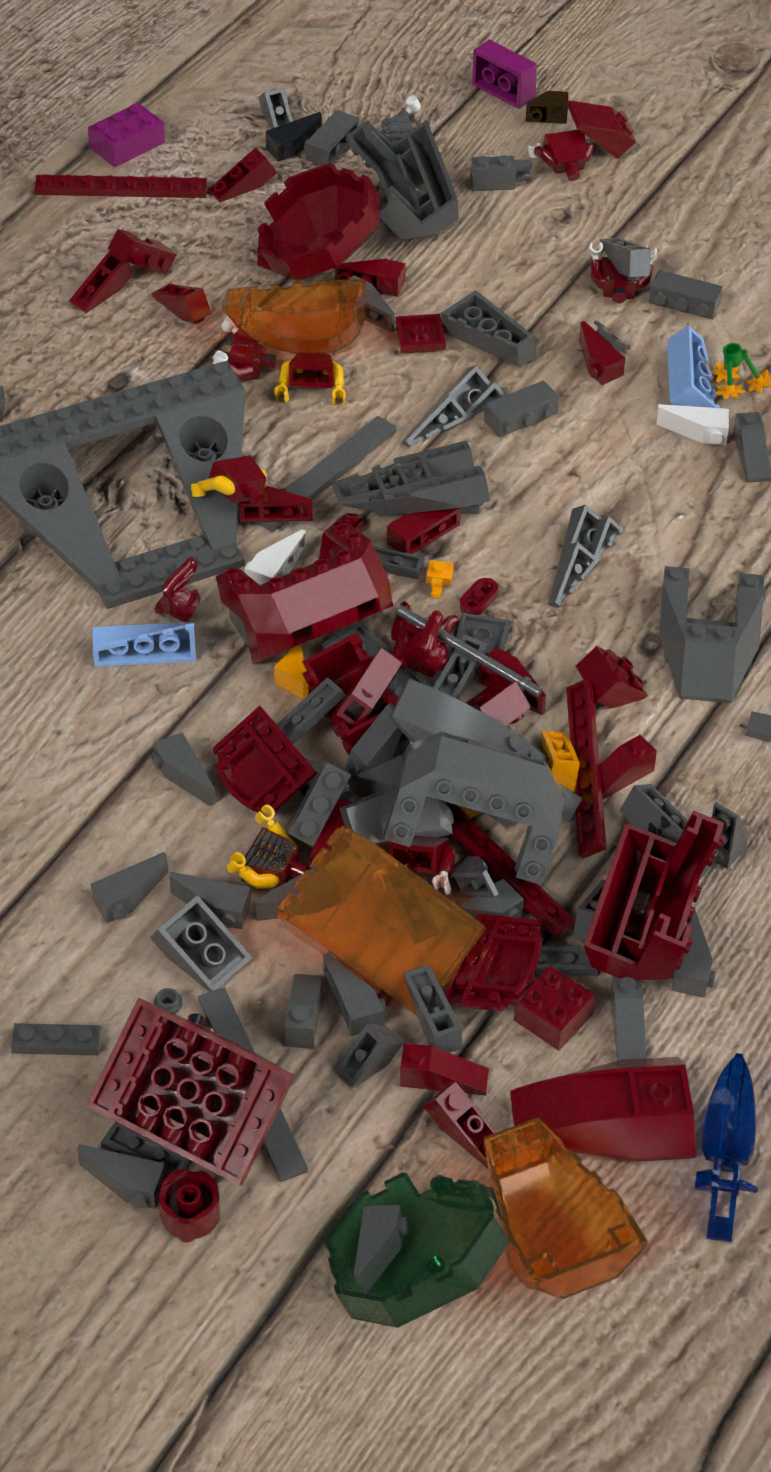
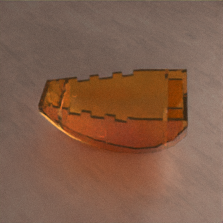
(300, 317)
(557, 1213)

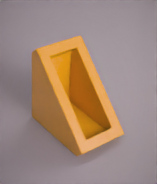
(289, 673)

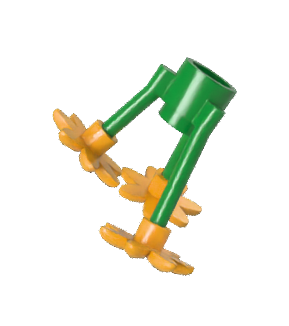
(732, 359)

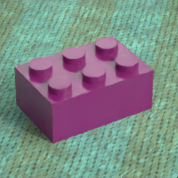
(504, 74)
(126, 134)

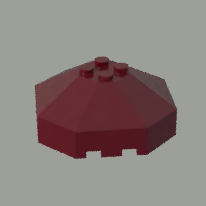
(317, 221)

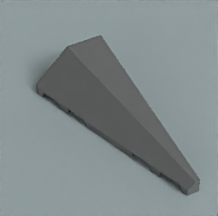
(458, 404)
(583, 545)

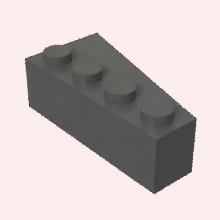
(489, 329)

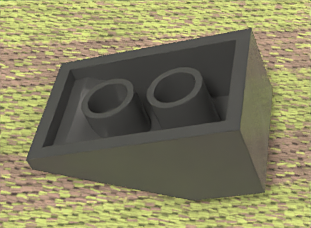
(201, 945)

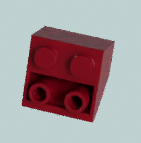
(611, 678)

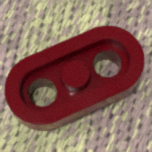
(479, 596)

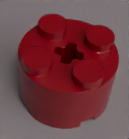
(189, 1204)

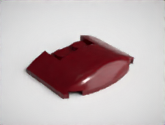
(261, 763)
(497, 964)

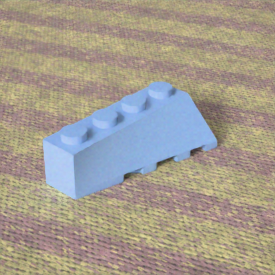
(688, 372)
(144, 644)

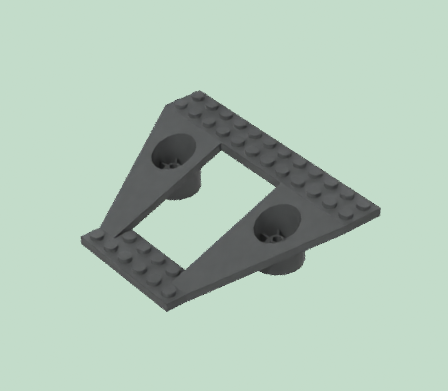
(200, 424)

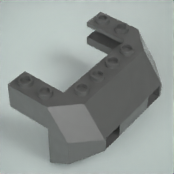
(413, 179)
(484, 781)

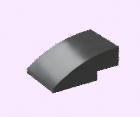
(370, 816)

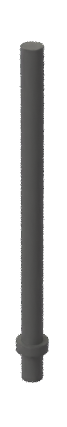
(524, 683)

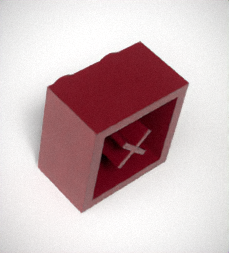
(554, 1007)

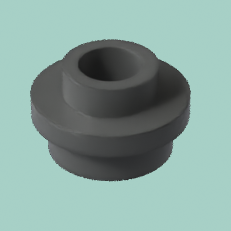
(168, 995)

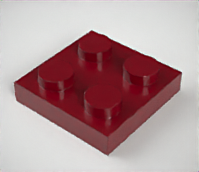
(420, 333)

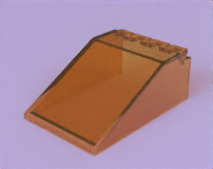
(377, 916)

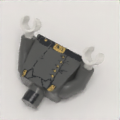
(404, 122)

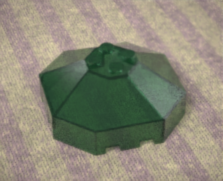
(447, 1254)

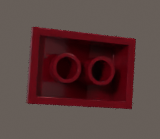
(603, 126)

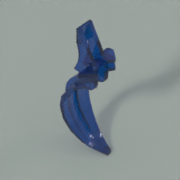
(728, 1142)

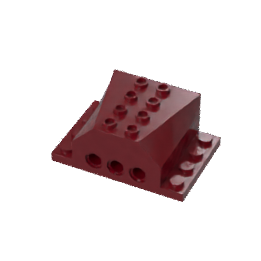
(191, 1090)

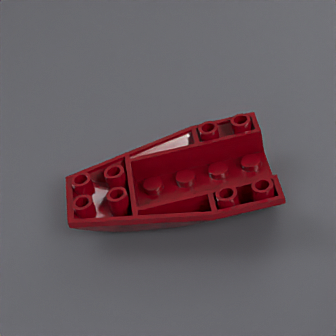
(616, 1109)

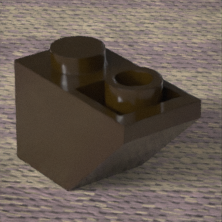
(548, 108)

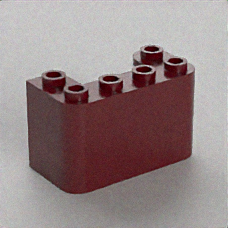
(343, 665)

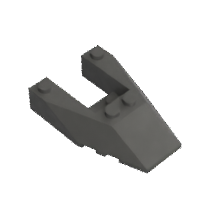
(418, 483)
(709, 655)

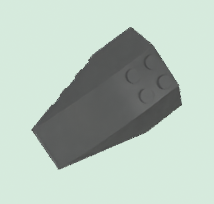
(427, 711)

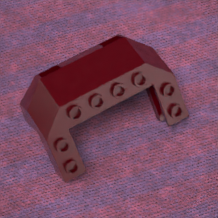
(309, 598)
(651, 941)

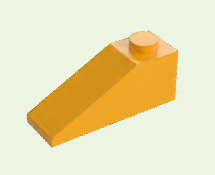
(562, 757)

